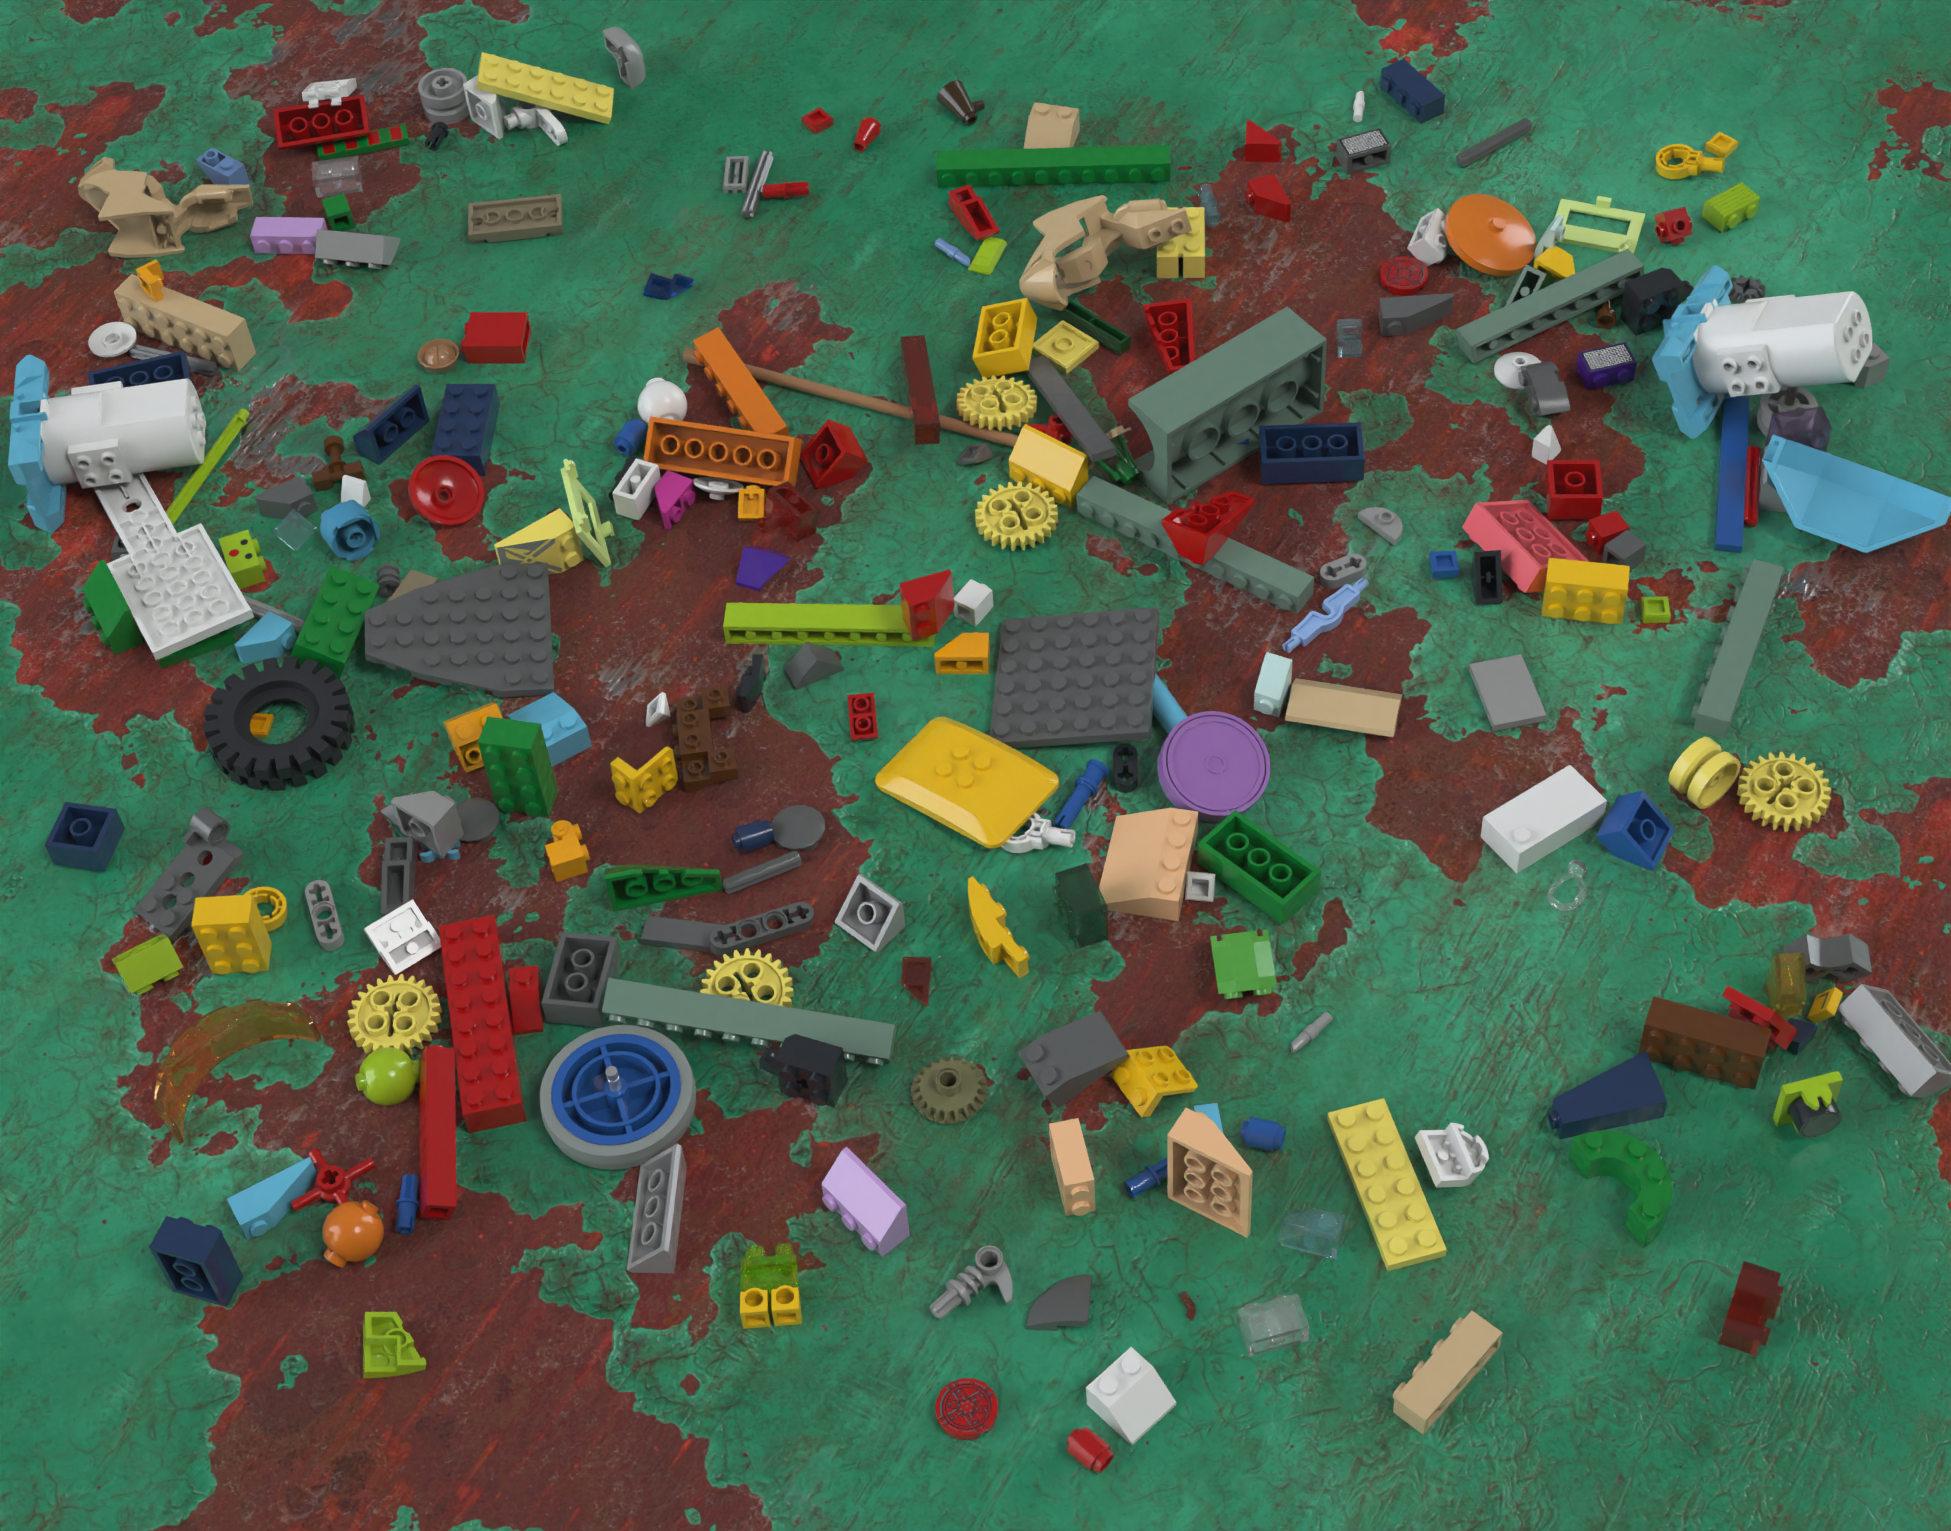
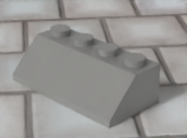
(1896, 1041)

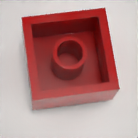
(1573, 489)

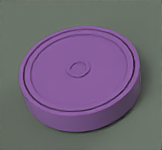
(1213, 765)

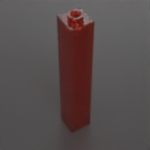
(920, 390)

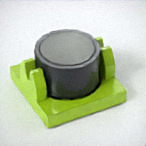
(1812, 1105)

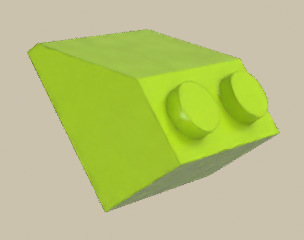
(147, 964)

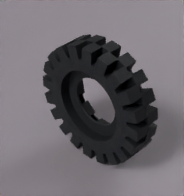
(258, 762)

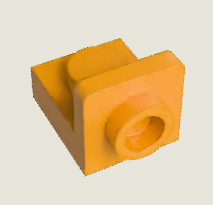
(151, 279)
(751, 503)

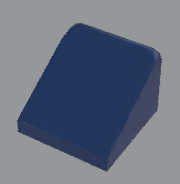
(1804, 1035)

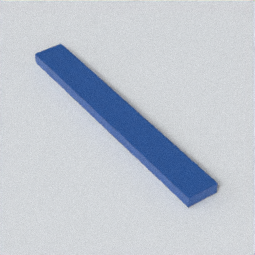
(1732, 474)

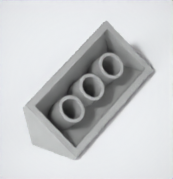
(658, 1213)

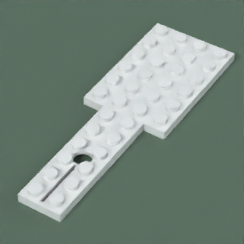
(169, 578)

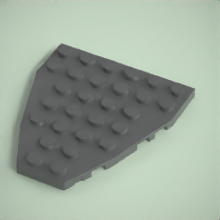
(471, 631)

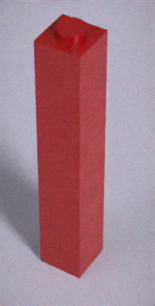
(437, 1133)

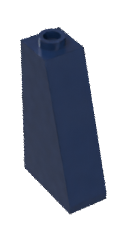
(1610, 1100)

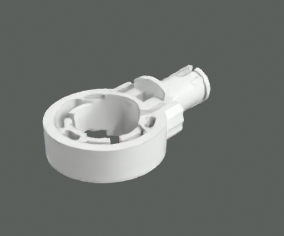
(1039, 836)

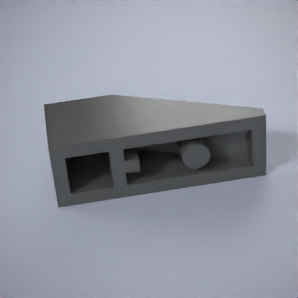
(1411, 313)

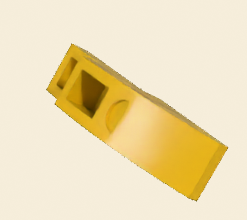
(991, 931)

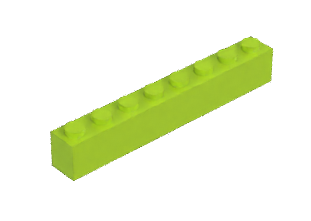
(818, 625)

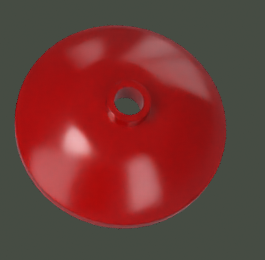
(453, 480)

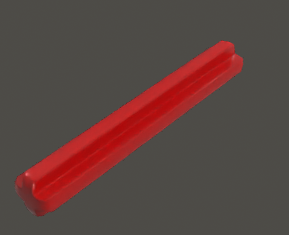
(1752, 486)

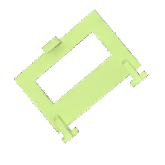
(1601, 239)
(581, 522)

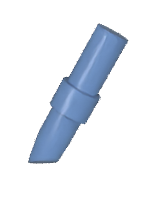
(952, 251)

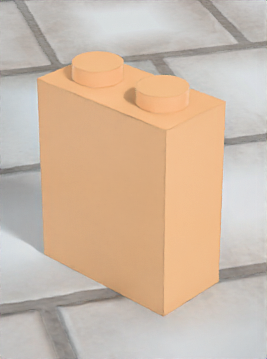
(1072, 1167)

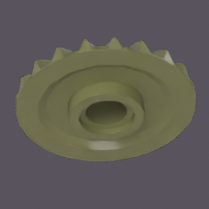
(950, 1103)

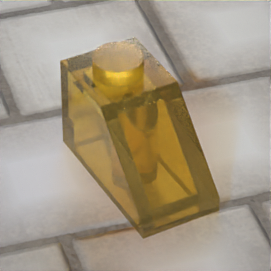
(1787, 984)

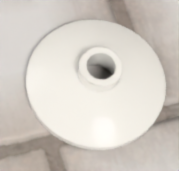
(112, 339)
(1508, 368)
(717, 487)

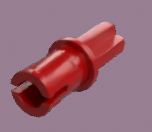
(786, 189)

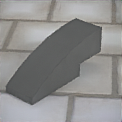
(398, 873)

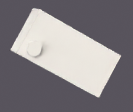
(1543, 818)

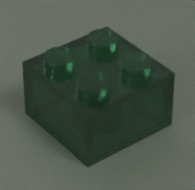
(1080, 906)

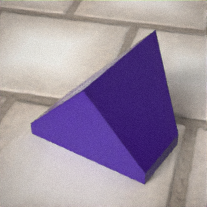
(758, 566)

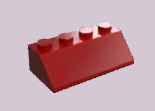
(304, 126)

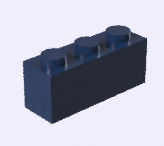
(1412, 91)

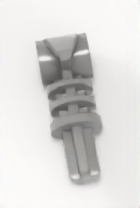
(974, 1279)

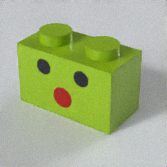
(242, 559)

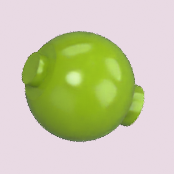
(387, 1076)

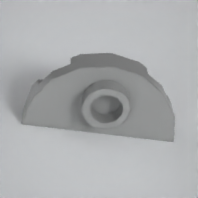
(1383, 522)

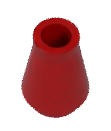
(867, 132)

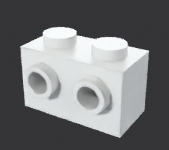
(1429, 239)

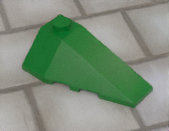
(651, 884)

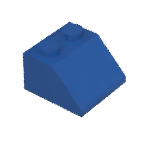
(1636, 830)

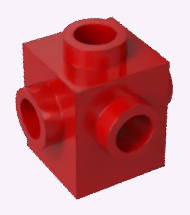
(1673, 225)

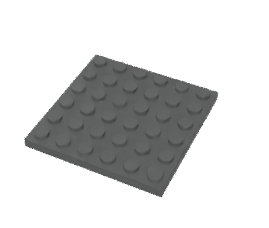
(1076, 678)

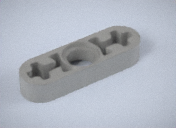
(326, 905)

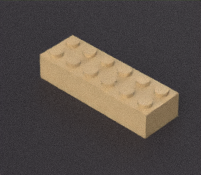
(187, 324)

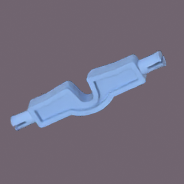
(1317, 623)

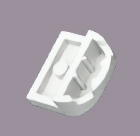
(1452, 1155)

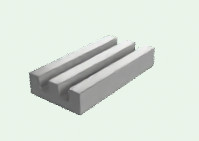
(736, 185)

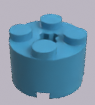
(349, 530)

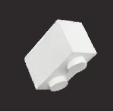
(636, 489)

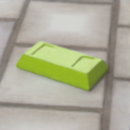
(988, 255)

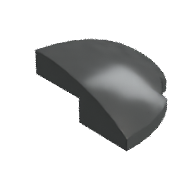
(1062, 1305)

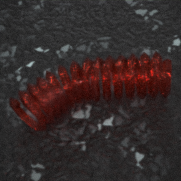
(1189, 1310)

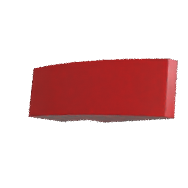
(972, 213)

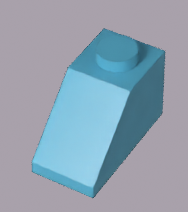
(266, 639)

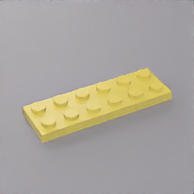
(545, 88)
(1386, 1184)

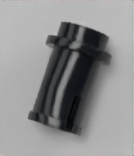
(439, 131)

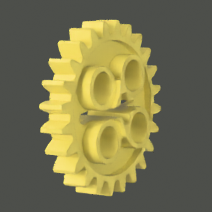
(985, 399)
(1030, 506)
(1792, 800)
(770, 981)
(419, 1018)

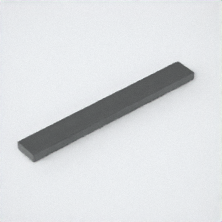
(1070, 410)

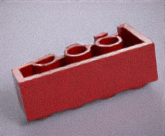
(1172, 332)

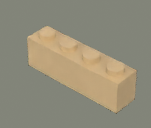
(1446, 1372)

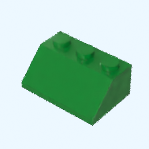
(110, 610)

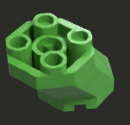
(1243, 964)

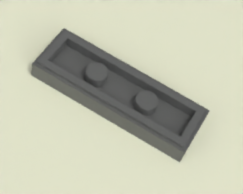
(678, 933)

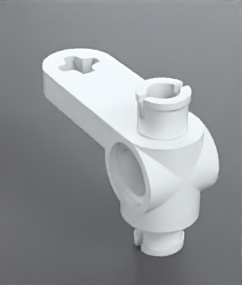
(532, 116)

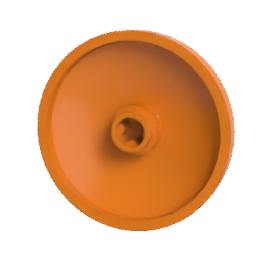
(1490, 235)

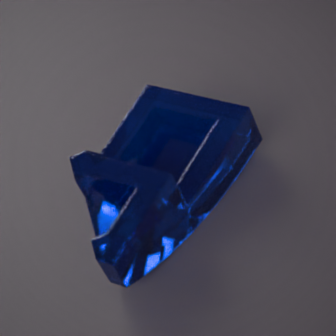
(666, 288)

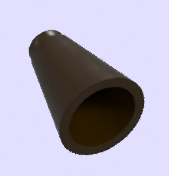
(956, 100)

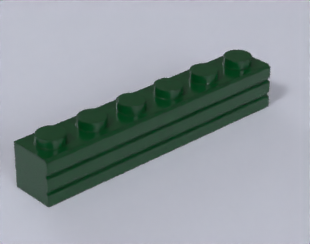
(1094, 327)

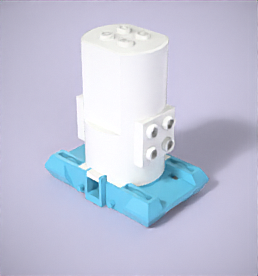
(1756, 346)
(96, 435)

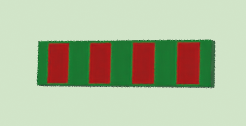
(376, 141)

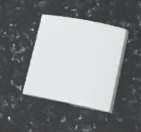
(403, 937)

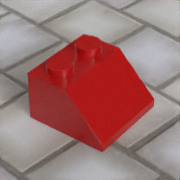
(832, 455)
(927, 603)

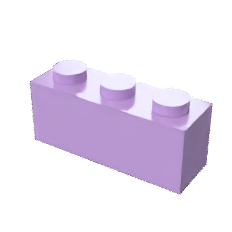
(286, 235)

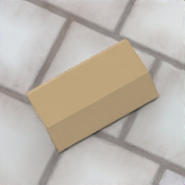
(1343, 707)

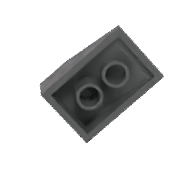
(1073, 1057)

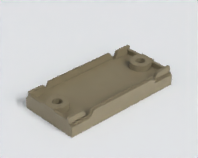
(515, 218)

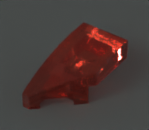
(917, 977)

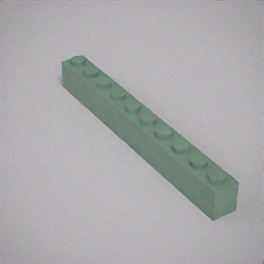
(1232, 563)
(744, 1020)

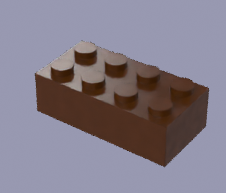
(1704, 1042)

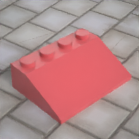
(1524, 540)

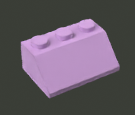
(865, 1203)

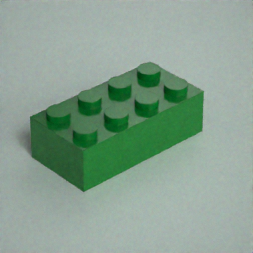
(335, 620)
(518, 766)
(1259, 867)

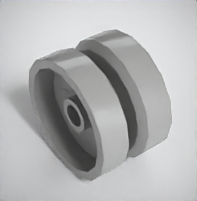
(444, 96)

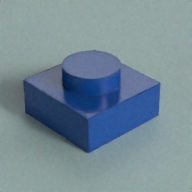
(1444, 564)

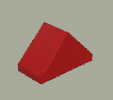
(1261, 145)

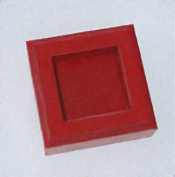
(817, 120)

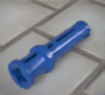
(1085, 787)

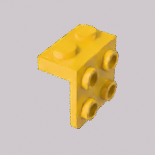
(644, 786)
(1150, 1076)

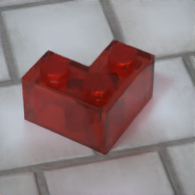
(1752, 1303)

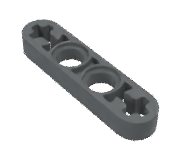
(763, 931)

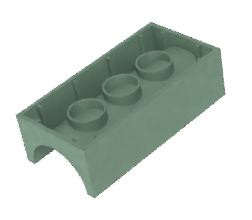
(1223, 397)

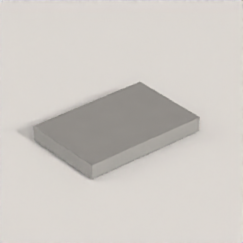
(1507, 692)

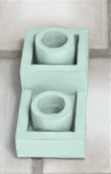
(1553, 233)

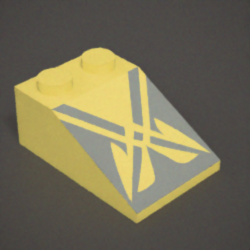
(544, 541)

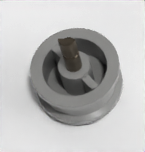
(1785, 400)

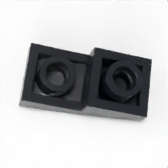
(752, 683)

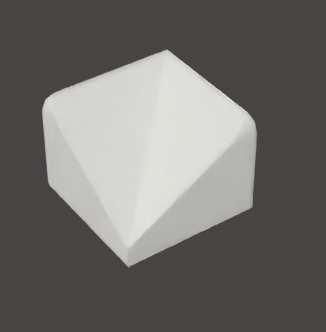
(1546, 445)

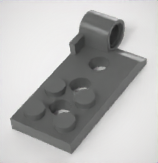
(205, 838)

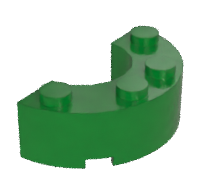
(1635, 1165)

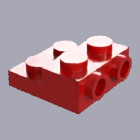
(1753, 1012)

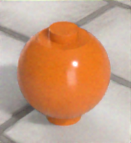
(352, 1232)

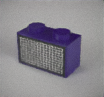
(1606, 366)

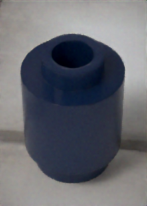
(752, 836)

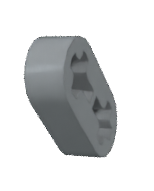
(1342, 571)

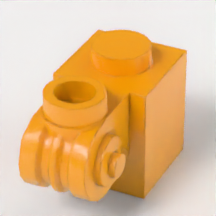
(566, 854)

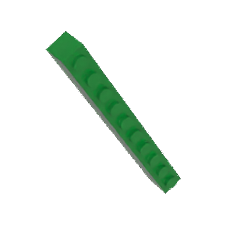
(1053, 166)

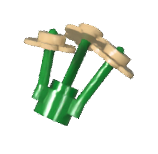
(1126, 468)

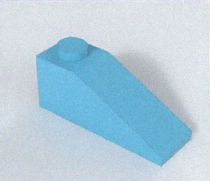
(269, 1200)

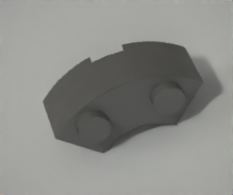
(1543, 388)
(1834, 957)

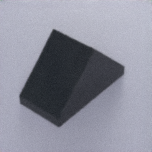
(1487, 577)

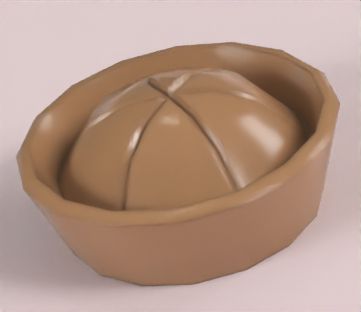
(439, 356)

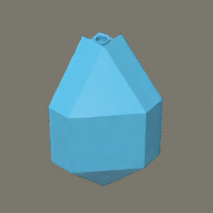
(1849, 499)

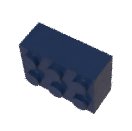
(196, 1260)

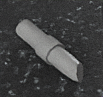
(1310, 1032)

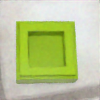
(1655, 609)

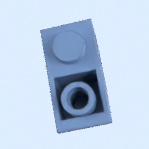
(222, 168)

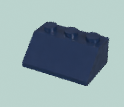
(392, 426)

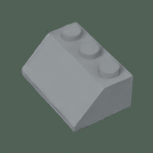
(355, 248)

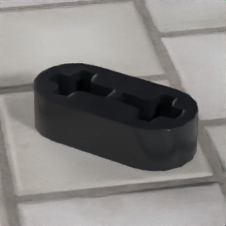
(1129, 768)

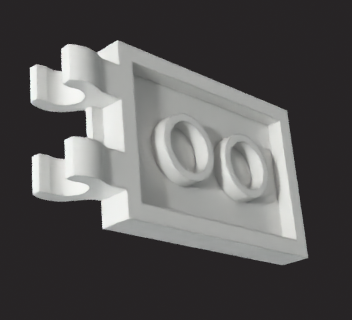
(328, 90)

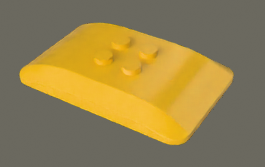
(967, 781)

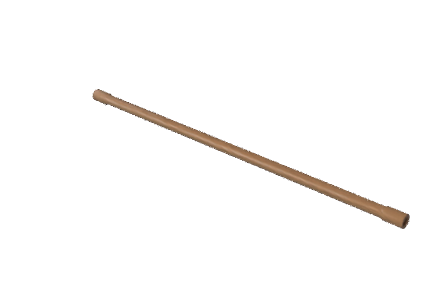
(867, 402)

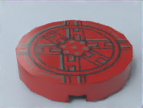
(1404, 275)
(966, 1409)

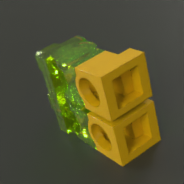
(773, 1276)

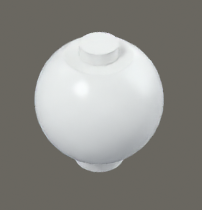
(662, 400)

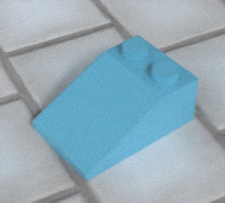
(561, 726)

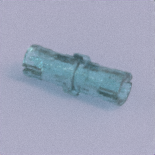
(1210, 205)

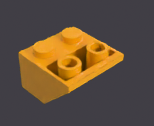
(465, 732)

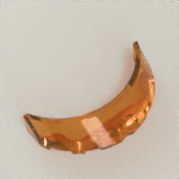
(214, 1040)

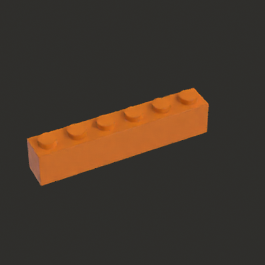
(737, 384)

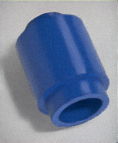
(630, 437)
(1263, 1134)

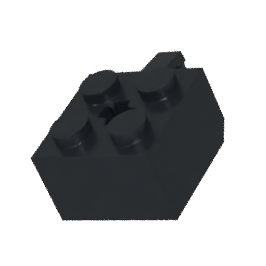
(1652, 299)
(807, 1069)

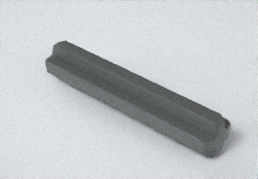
(761, 872)

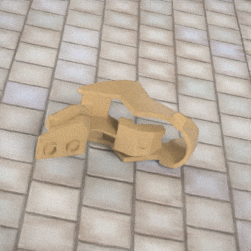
(147, 219)
(1134, 224)

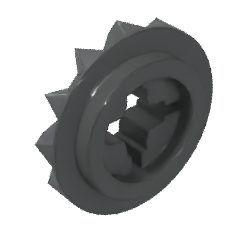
(1755, 291)

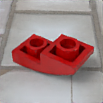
(862, 716)

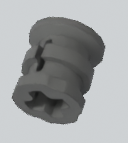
(388, 579)

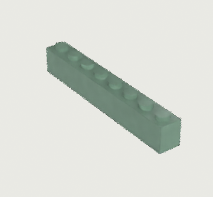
(1548, 306)
(1738, 648)

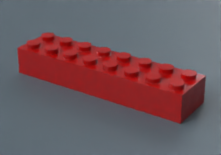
(482, 1024)

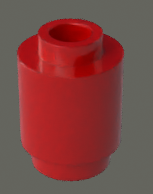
(1089, 1449)

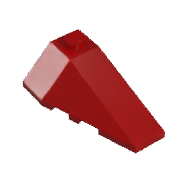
(1206, 527)

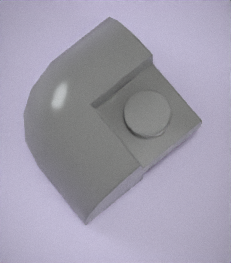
(627, 55)

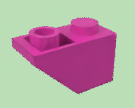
(673, 497)

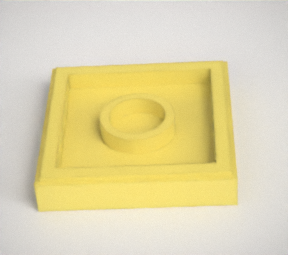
(1065, 346)

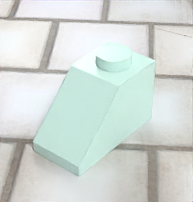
(1273, 685)

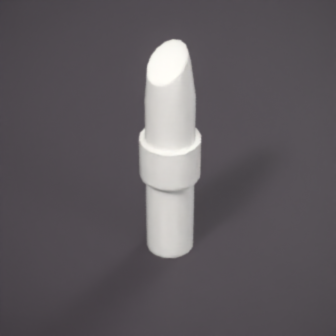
(1358, 106)

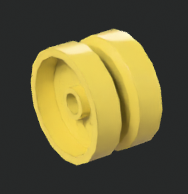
(1704, 772)

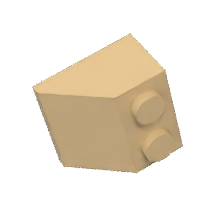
(1052, 126)

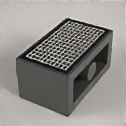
(1363, 151)

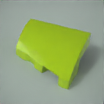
(388, 1347)

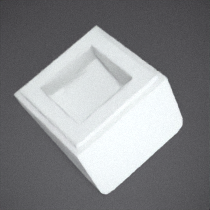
(355, 490)

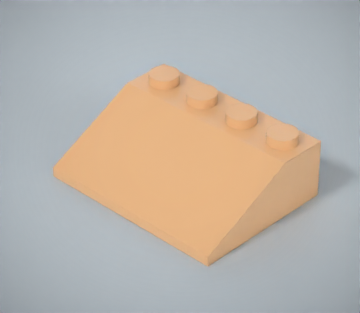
(1149, 862)
(1208, 1172)

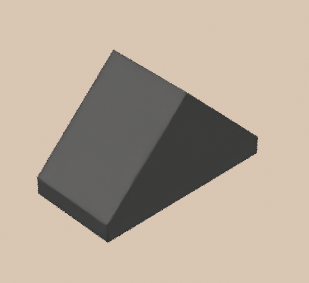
(812, 664)

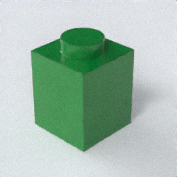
(338, 213)

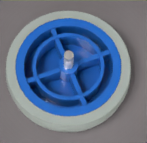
(617, 1096)

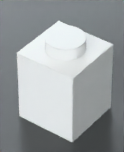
(973, 602)

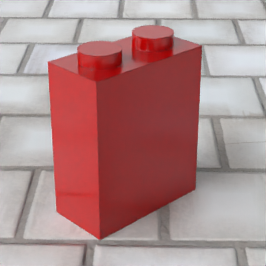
(496, 338)

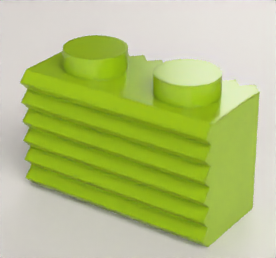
(1731, 207)

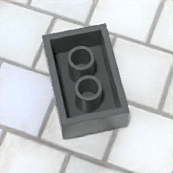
(580, 979)

